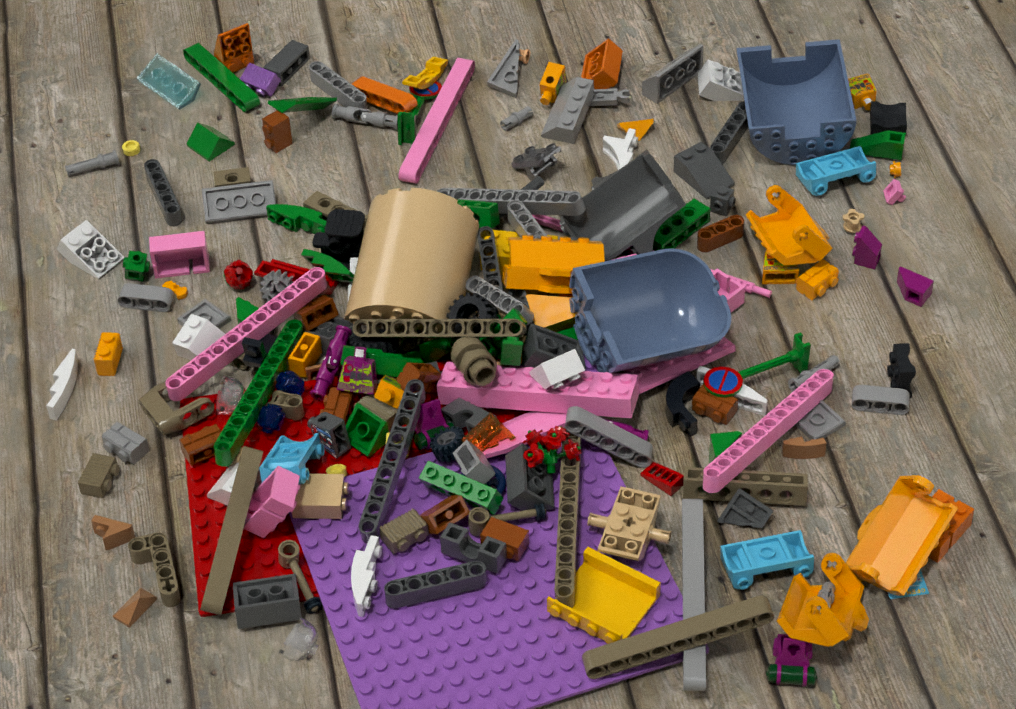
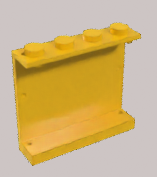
(607, 598)

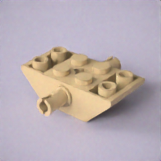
(630, 524)

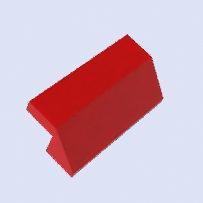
(292, 270)

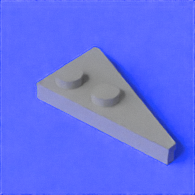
(506, 74)

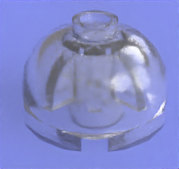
(229, 395)
(300, 641)

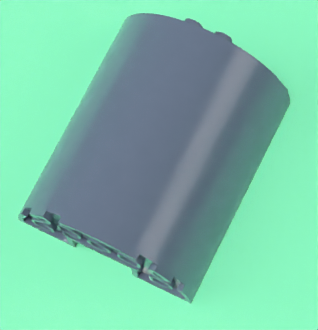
(797, 103)

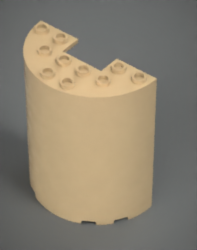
(412, 257)

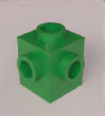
(136, 265)

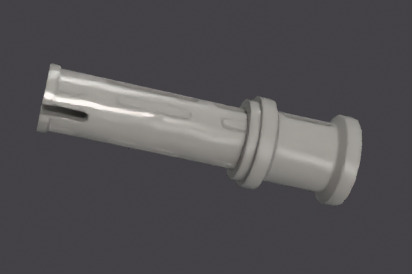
(100, 161)
(829, 363)

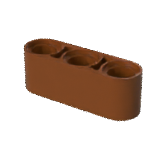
(720, 233)

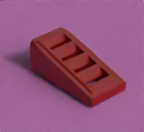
(670, 488)

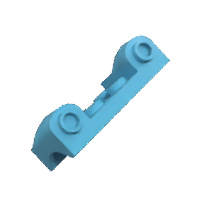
(819, 171)
(292, 456)
(764, 556)

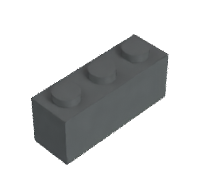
(288, 60)

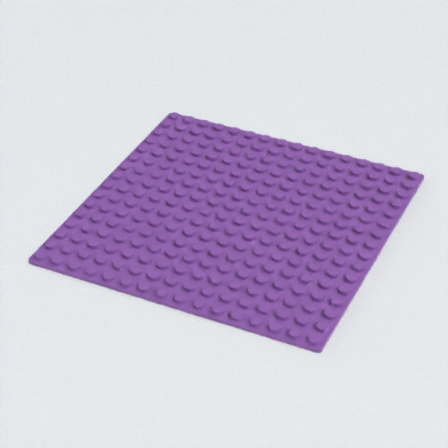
(483, 644)

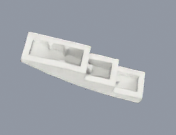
(64, 379)
(747, 397)

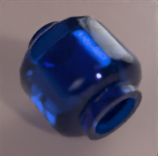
(290, 383)
(271, 418)

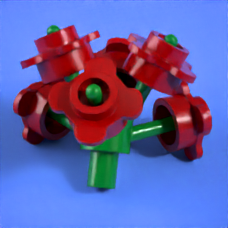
(544, 447)

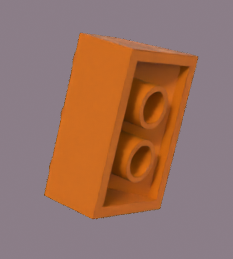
(603, 65)

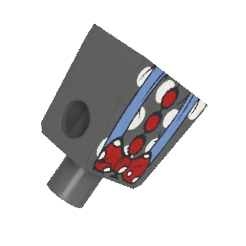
(331, 432)

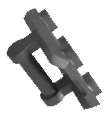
(539, 158)

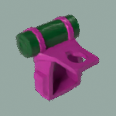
(429, 423)
(791, 662)

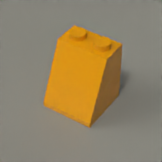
(551, 312)

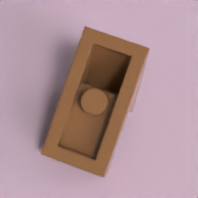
(113, 531)

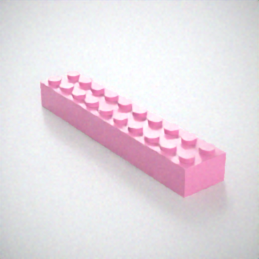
(516, 389)

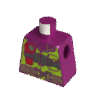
(358, 373)

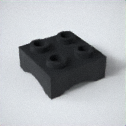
(887, 117)
(900, 367)

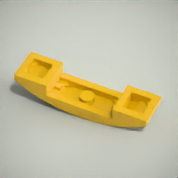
(431, 73)

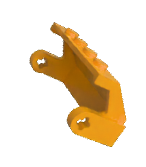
(790, 232)
(548, 262)
(900, 535)
(830, 625)

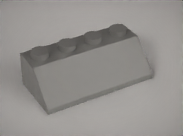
(673, 75)
(569, 110)

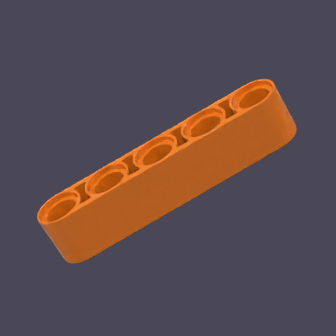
(385, 96)

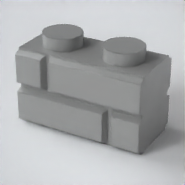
(125, 443)

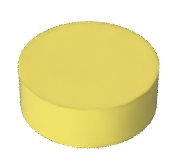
(131, 148)
(337, 469)

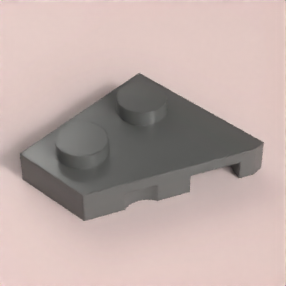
(745, 511)

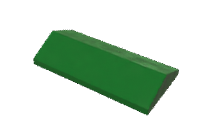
(301, 104)

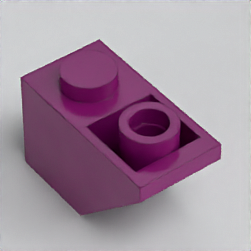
(867, 249)
(914, 286)

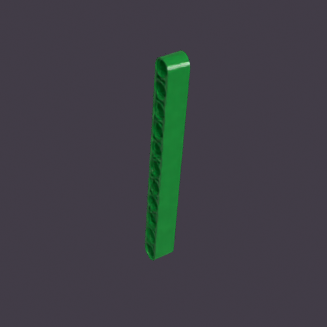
(256, 395)

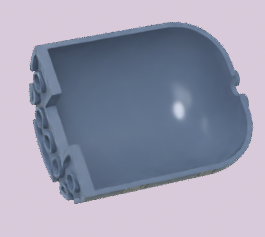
(647, 309)

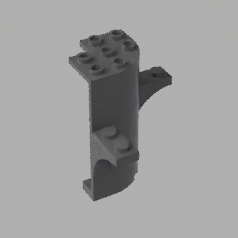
(626, 208)

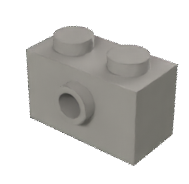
(473, 462)

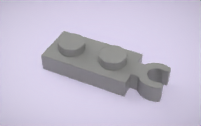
(609, 97)

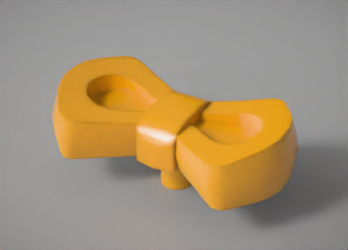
(180, 292)

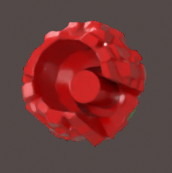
(238, 275)

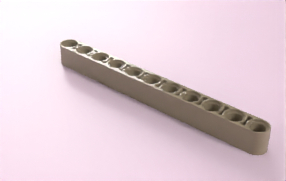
(567, 527)

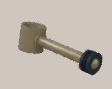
(480, 516)
(312, 603)

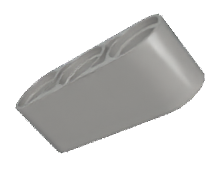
(145, 297)
(880, 399)

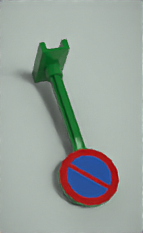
(407, 120)
(728, 382)

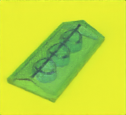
(169, 82)

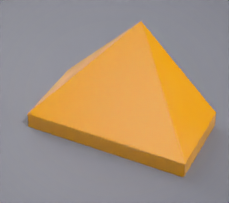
(641, 126)

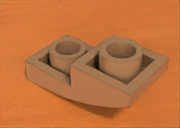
(798, 449)

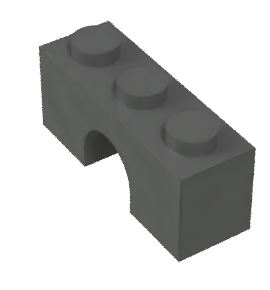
(463, 414)
(458, 544)

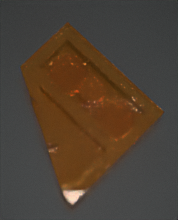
(488, 433)

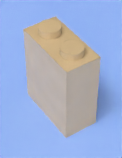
(322, 497)

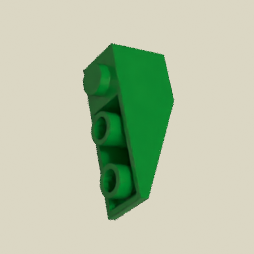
(883, 144)

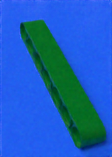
(221, 77)

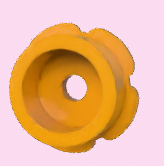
(895, 169)

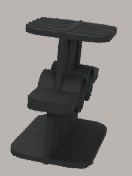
(342, 235)

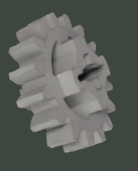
(280, 282)

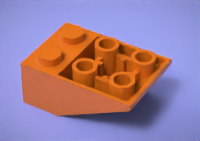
(235, 48)

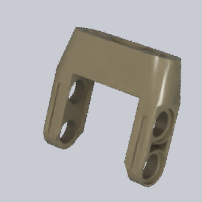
(167, 420)

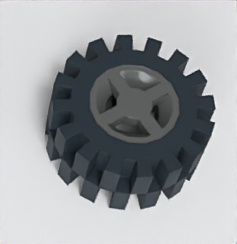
(446, 443)

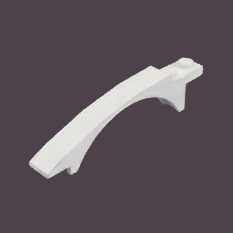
(619, 149)

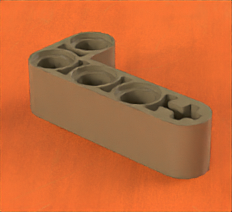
(156, 549)

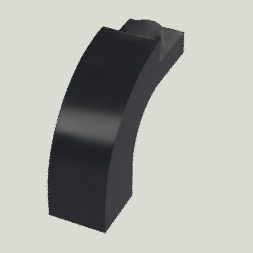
(257, 350)
(677, 395)

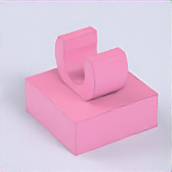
(894, 192)

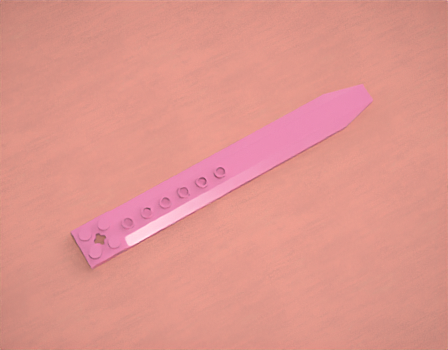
(648, 378)

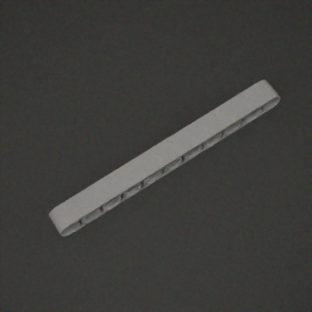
(693, 589)

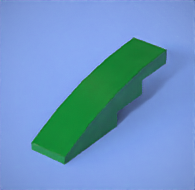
(332, 268)
(386, 363)

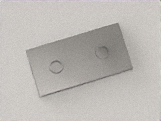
(237, 201)

